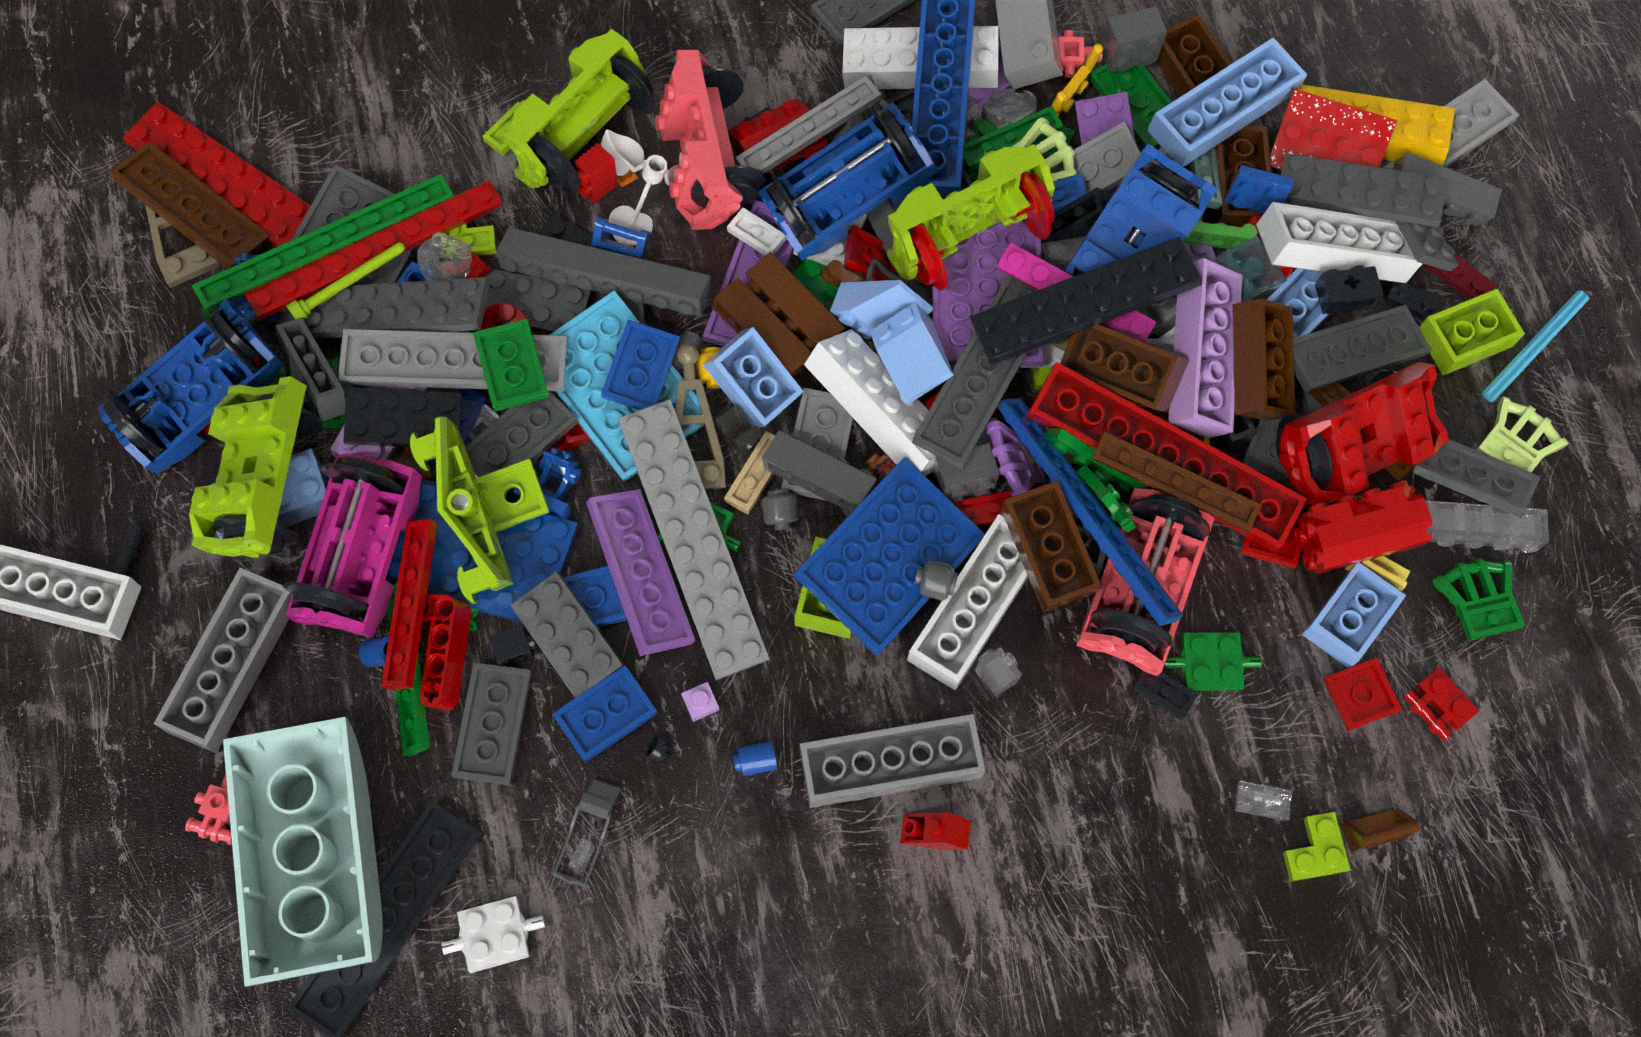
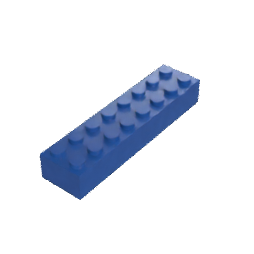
(943, 88)

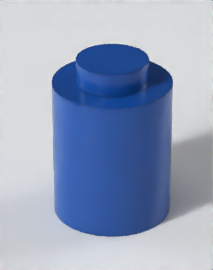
(373, 651)
(755, 758)

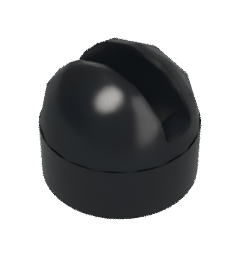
(657, 749)

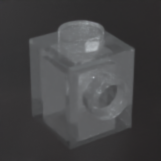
(998, 670)

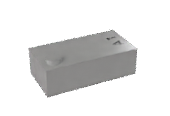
(1028, 41)

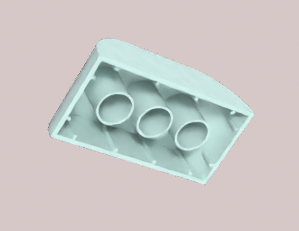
(302, 851)

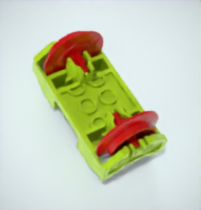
(929, 227)

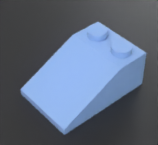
(873, 302)
(912, 352)

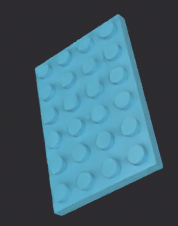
(590, 353)

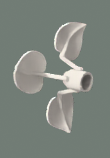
(627, 157)

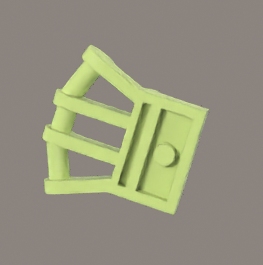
(1055, 139)
(1510, 448)

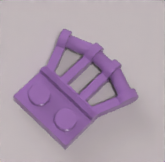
(1014, 458)

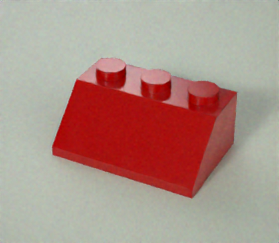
(754, 131)

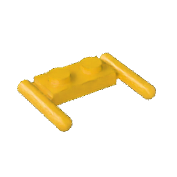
(1064, 99)

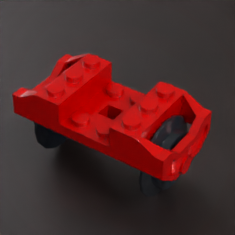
(1333, 452)

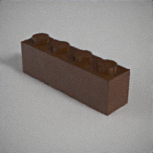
(792, 301)
(744, 310)

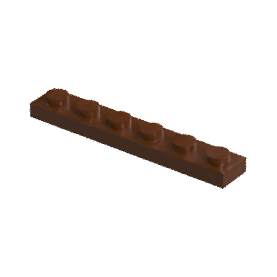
(1176, 481)

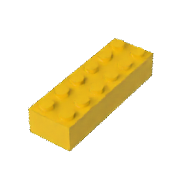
(1419, 126)

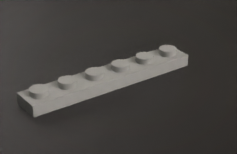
(810, 126)

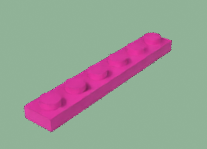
(1041, 274)

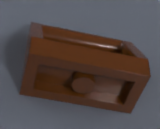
(1379, 829)

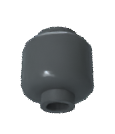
(780, 509)
(936, 580)

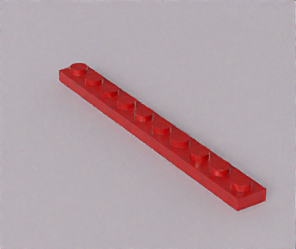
(411, 232)

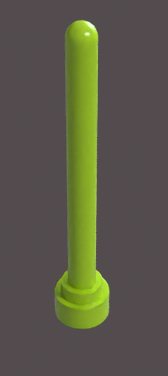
(302, 308)

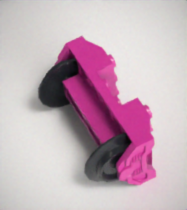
(354, 544)

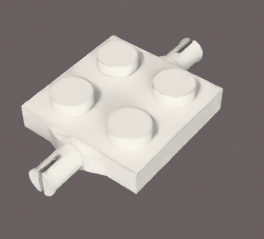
(493, 934)

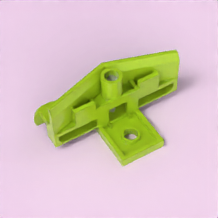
(479, 505)

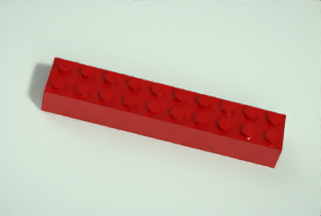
(1089, 410)

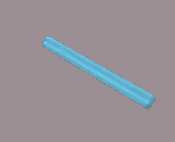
(1535, 346)

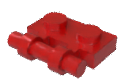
(1446, 699)

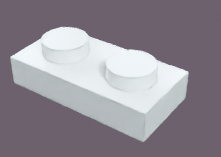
(756, 232)

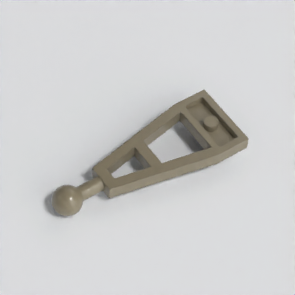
(183, 264)
(711, 471)

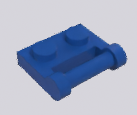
(602, 225)

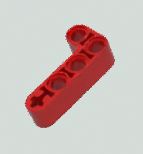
(445, 650)

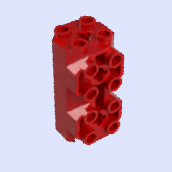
(1363, 527)

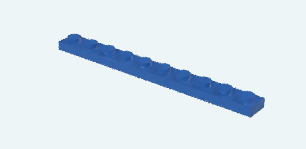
(1092, 514)

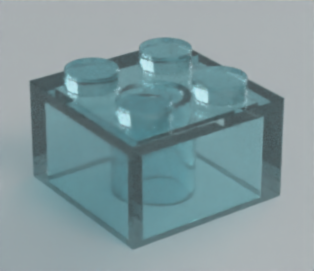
(1253, 263)

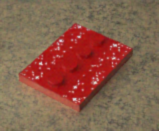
(1331, 132)

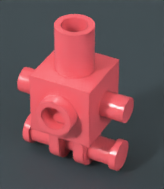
(1073, 53)
(214, 807)

